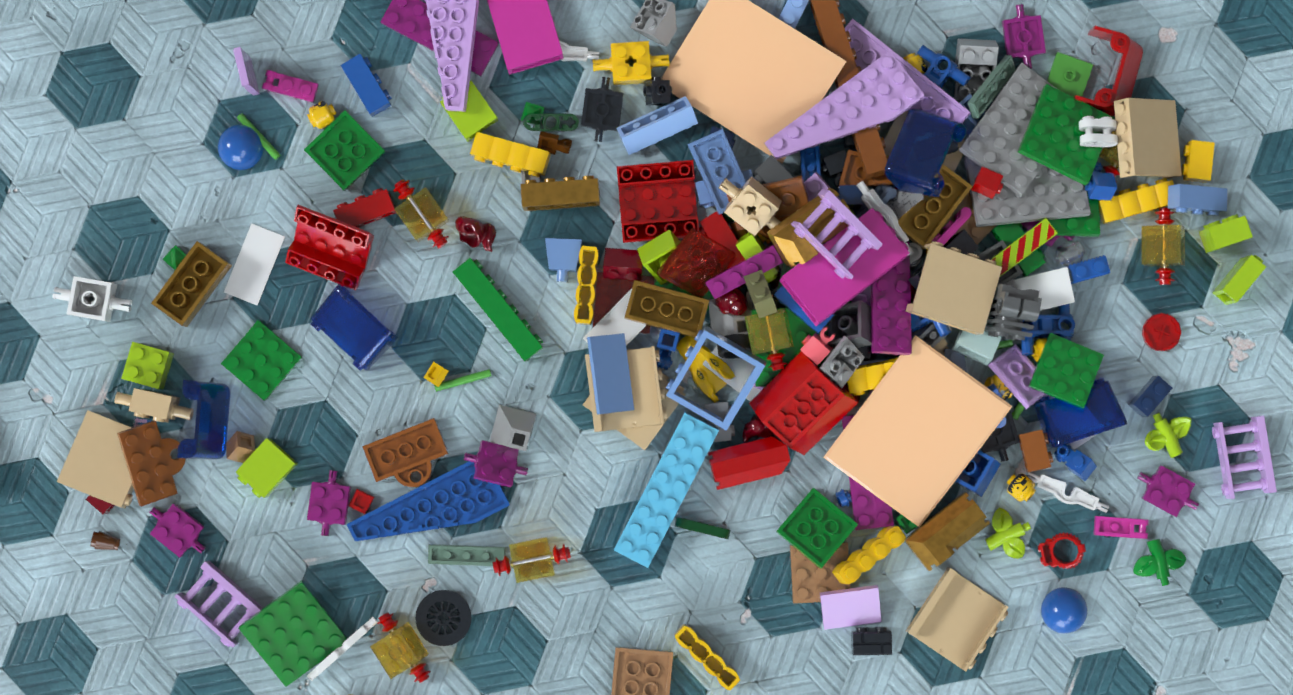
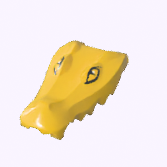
(702, 376)

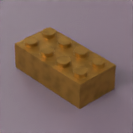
(560, 194)
(932, 212)
(191, 284)
(666, 309)

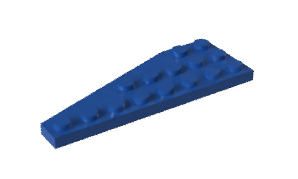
(441, 503)

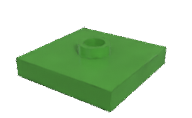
(1069, 74)

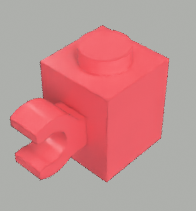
(817, 346)

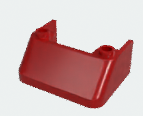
(1126, 72)

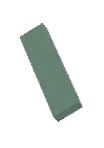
(991, 86)
(464, 554)

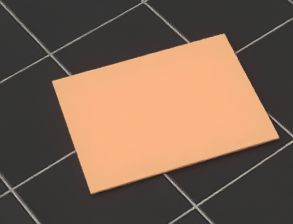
(750, 70)
(917, 431)

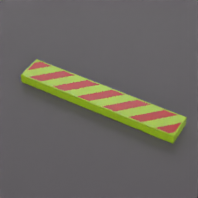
(1024, 246)

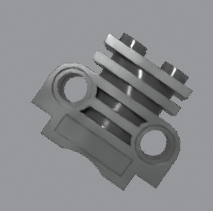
(1010, 310)

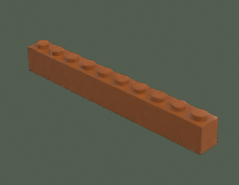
(836, 39)

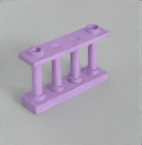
(854, 228)
(1259, 445)
(224, 584)

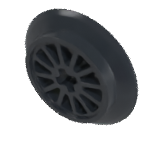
(435, 637)

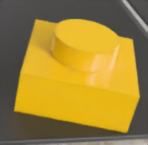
(436, 374)

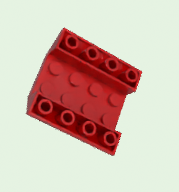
(657, 200)
(329, 248)
(801, 404)

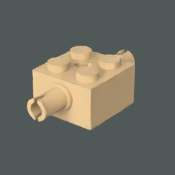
(750, 195)
(155, 404)

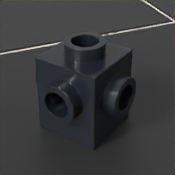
(657, 91)

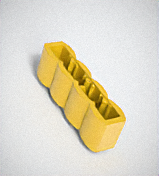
(511, 154)
(1135, 202)
(585, 291)
(868, 376)
(872, 551)
(711, 660)

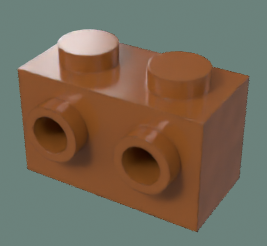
(1035, 450)

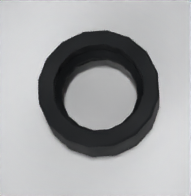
(740, 339)

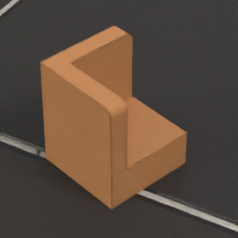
(240, 446)

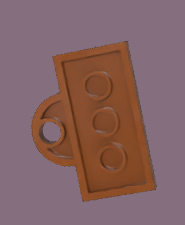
(793, 197)
(406, 452)
(150, 462)

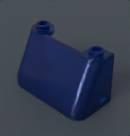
(921, 152)
(353, 328)
(211, 420)
(1069, 423)

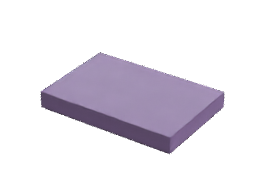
(246, 71)
(1016, 375)
(850, 607)

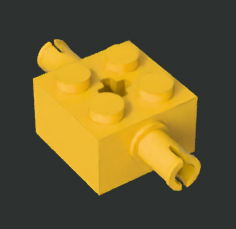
(619, 59)

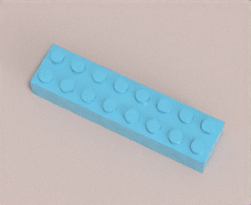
(666, 489)

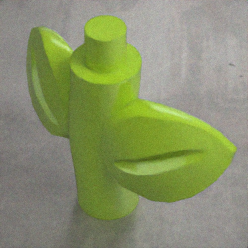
(1168, 434)
(1007, 534)

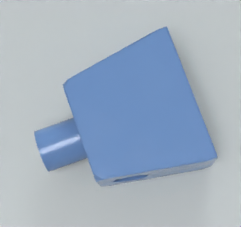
(563, 256)

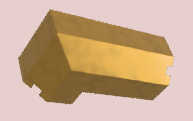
(790, 245)
(947, 530)

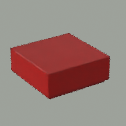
(361, 501)

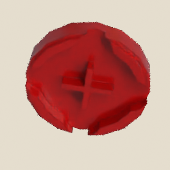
(1161, 332)

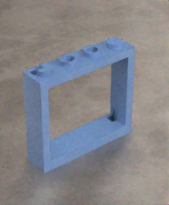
(741, 352)

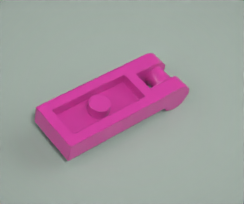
(291, 86)
(951, 227)
(1120, 527)

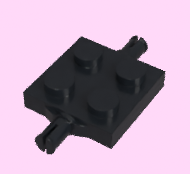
(602, 109)
(1002, 438)

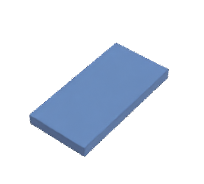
(715, 163)
(610, 373)

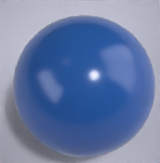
(240, 147)
(1064, 610)

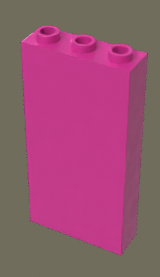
(525, 33)
(822, 291)

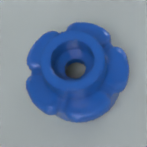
(843, 498)

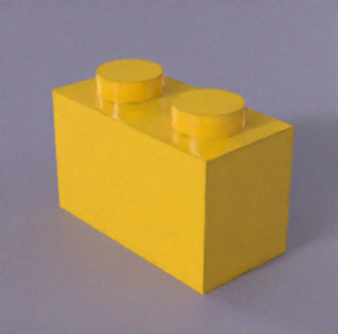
(1198, 161)

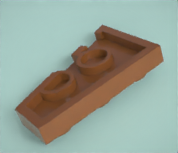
(854, 174)

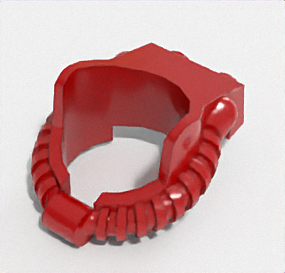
(1049, 557)

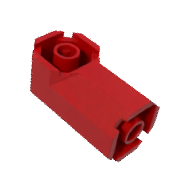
(748, 462)

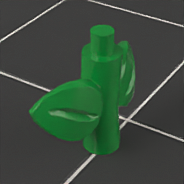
(1159, 562)

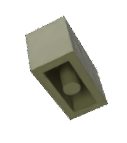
(760, 294)

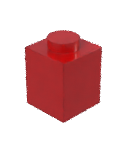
(988, 183)

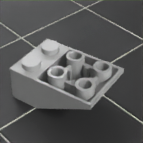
(977, 60)

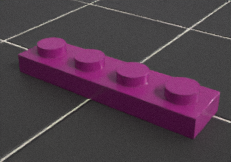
(735, 275)

